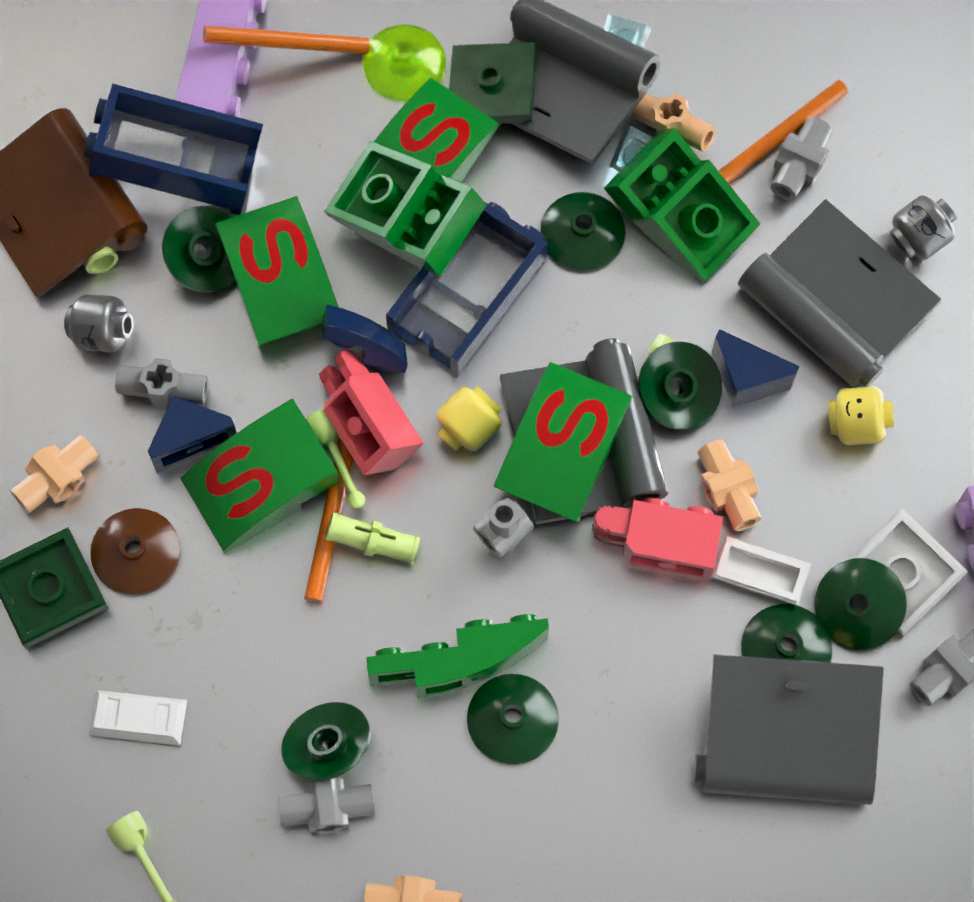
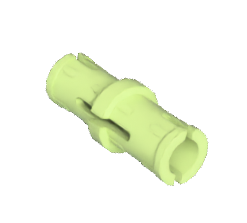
(372, 538)

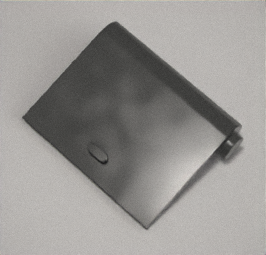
(582, 79)
(839, 294)
(633, 462)
(796, 739)

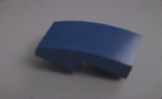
(379, 346)

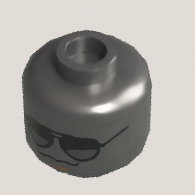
(923, 227)
(98, 323)

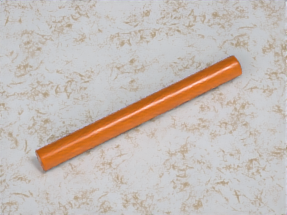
(285, 40)
(779, 133)
(324, 548)

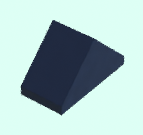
(750, 370)
(188, 432)

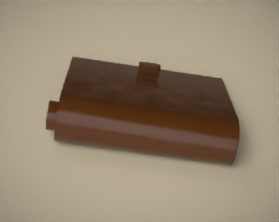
(58, 205)

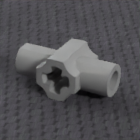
(801, 158)
(143, 380)
(503, 527)
(948, 669)
(326, 805)

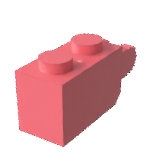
(367, 416)
(663, 536)

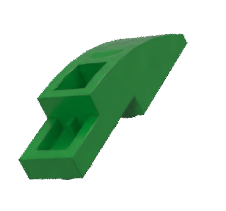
(480, 654)

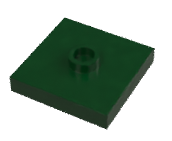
(496, 79)
(48, 588)

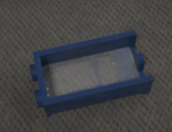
(173, 147)
(456, 312)

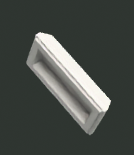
(761, 570)
(138, 718)

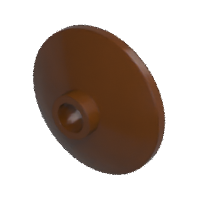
(139, 571)

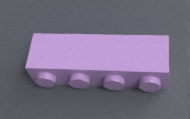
(217, 70)

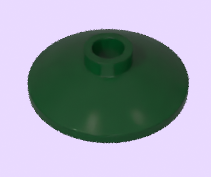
(180, 237)
(579, 248)
(698, 383)
(885, 603)
(780, 621)
(326, 741)
(508, 741)

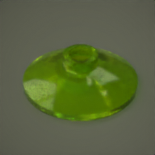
(403, 77)

